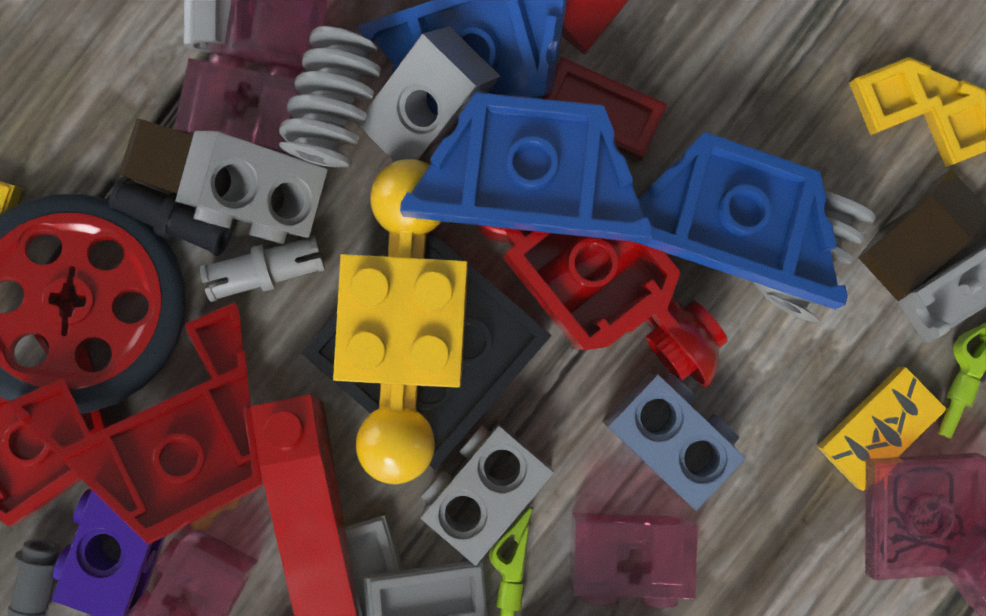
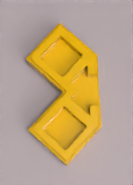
(911, 89)

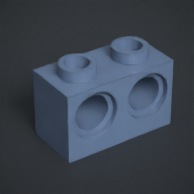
(665, 448)

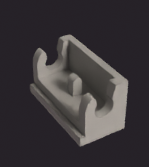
(949, 293)

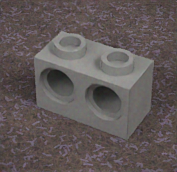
(254, 176)
(498, 499)

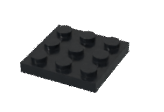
(496, 349)

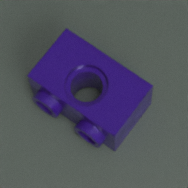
(92, 579)

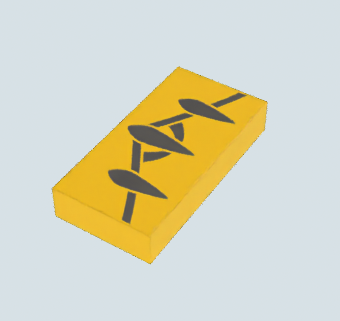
(881, 425)

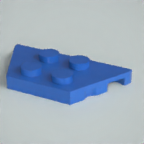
(511, 35)
(531, 170)
(746, 218)

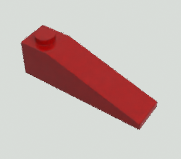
(305, 505)

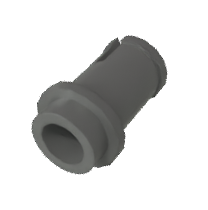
(34, 578)

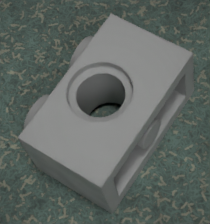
(435, 65)

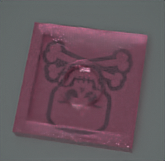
(920, 511)

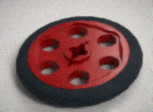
(147, 269)

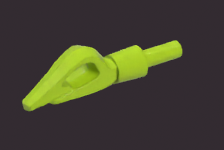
(967, 381)
(511, 585)

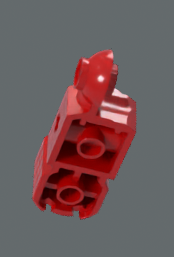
(610, 288)

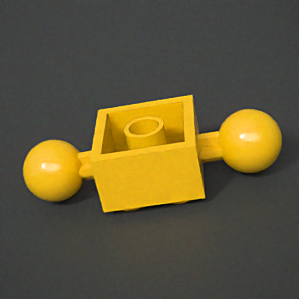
(399, 329)

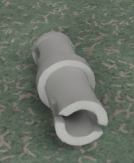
(262, 268)

